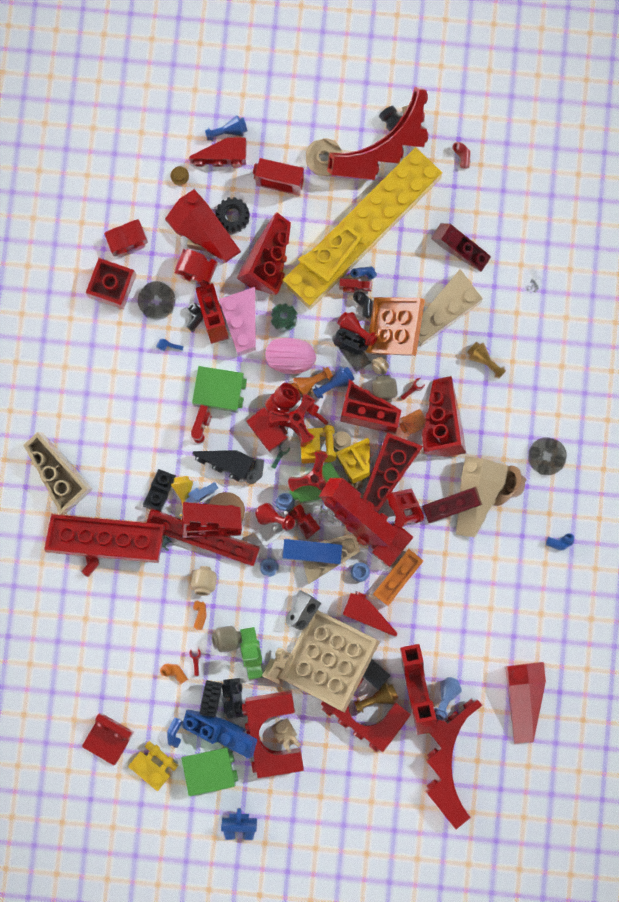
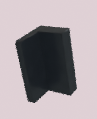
(376, 674)

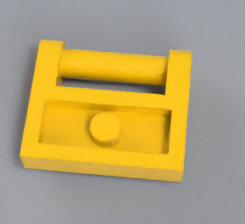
(308, 451)

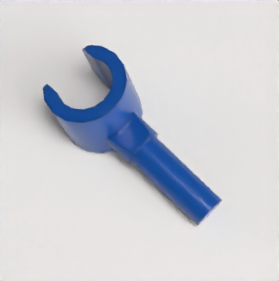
(163, 343)

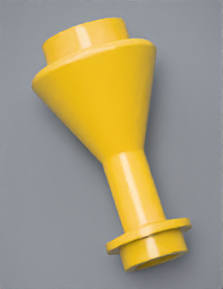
(182, 487)

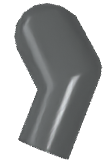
(256, 473)

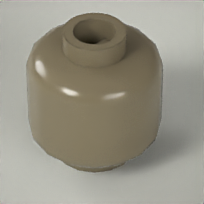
(385, 387)
(226, 639)

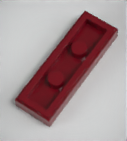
(452, 505)

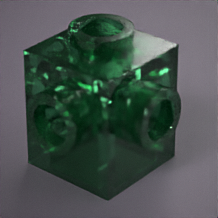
(287, 323)

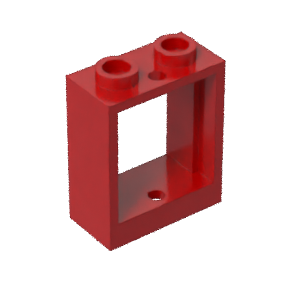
(279, 176)

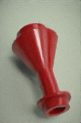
(350, 322)
(267, 514)

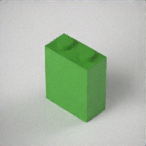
(219, 389)
(209, 771)

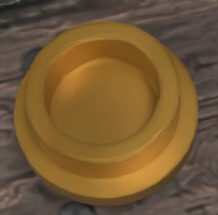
(179, 175)

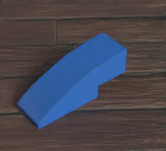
(312, 551)

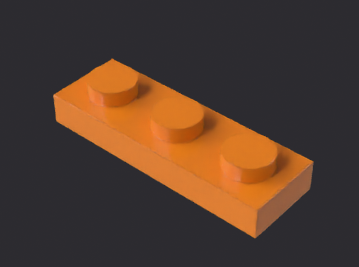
(398, 577)

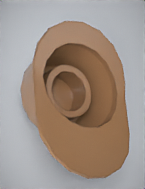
(513, 486)

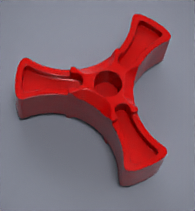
(295, 420)
(314, 477)

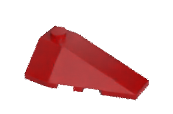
(197, 222)
(443, 425)

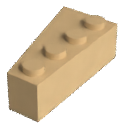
(449, 306)
(61, 479)

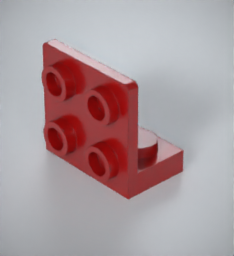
(107, 739)

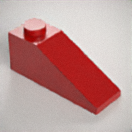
(212, 313)
(365, 612)

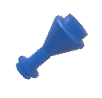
(235, 127)
(340, 379)

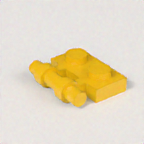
(149, 770)

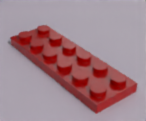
(104, 538)

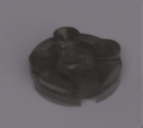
(164, 308)
(551, 446)

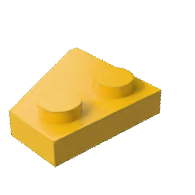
(356, 460)

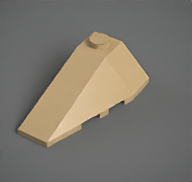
(489, 479)

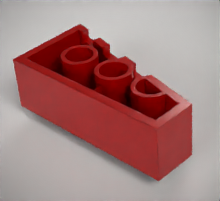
(390, 466)
(357, 513)

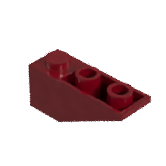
(460, 246)

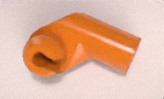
(201, 616)
(173, 670)

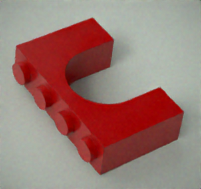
(415, 680)
(379, 734)
(269, 761)

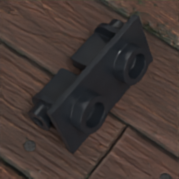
(232, 688)

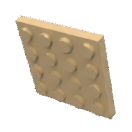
(329, 660)

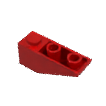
(227, 151)

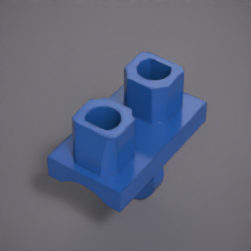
(239, 823)

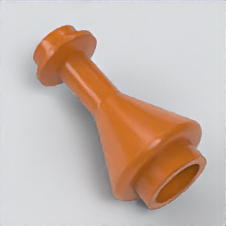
(305, 384)

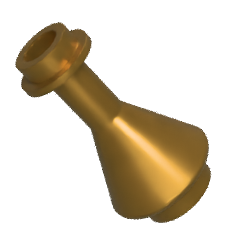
(479, 354)
(385, 695)

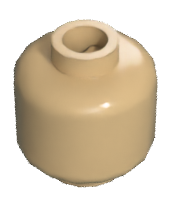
(203, 581)

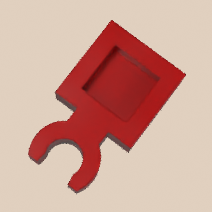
(352, 285)
(306, 523)

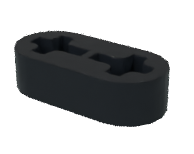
(350, 341)

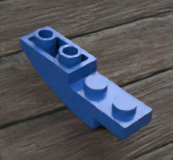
(220, 731)

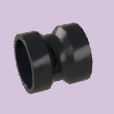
(390, 117)

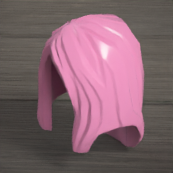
(290, 355)

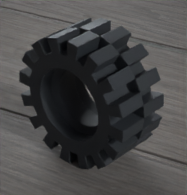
(233, 204)
(210, 698)

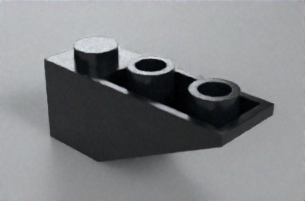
(230, 461)

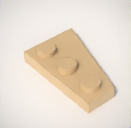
(349, 549)

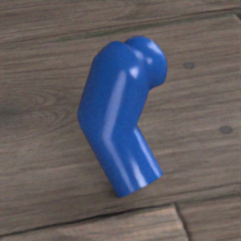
(364, 271)
(562, 543)
(172, 731)

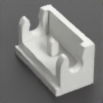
(271, 532)

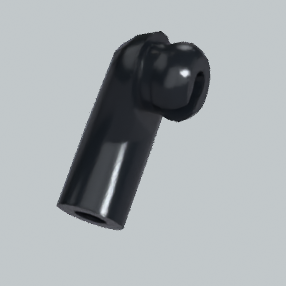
(365, 302)
(196, 316)

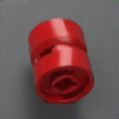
(283, 399)

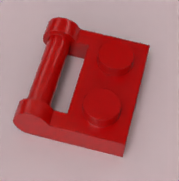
(202, 419)
(402, 501)

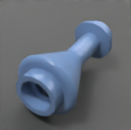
(449, 690)

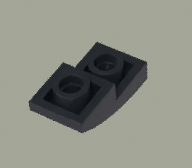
(159, 490)

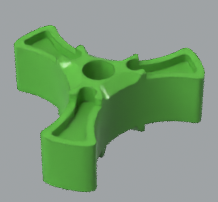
(251, 653)

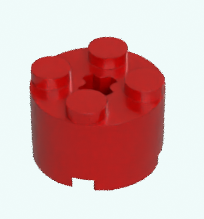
(195, 267)

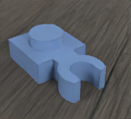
(198, 495)

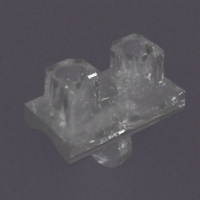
(326, 517)

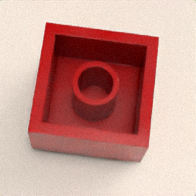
(111, 283)

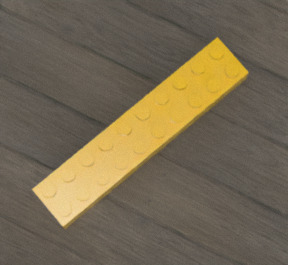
(372, 220)

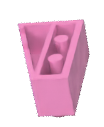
(240, 316)

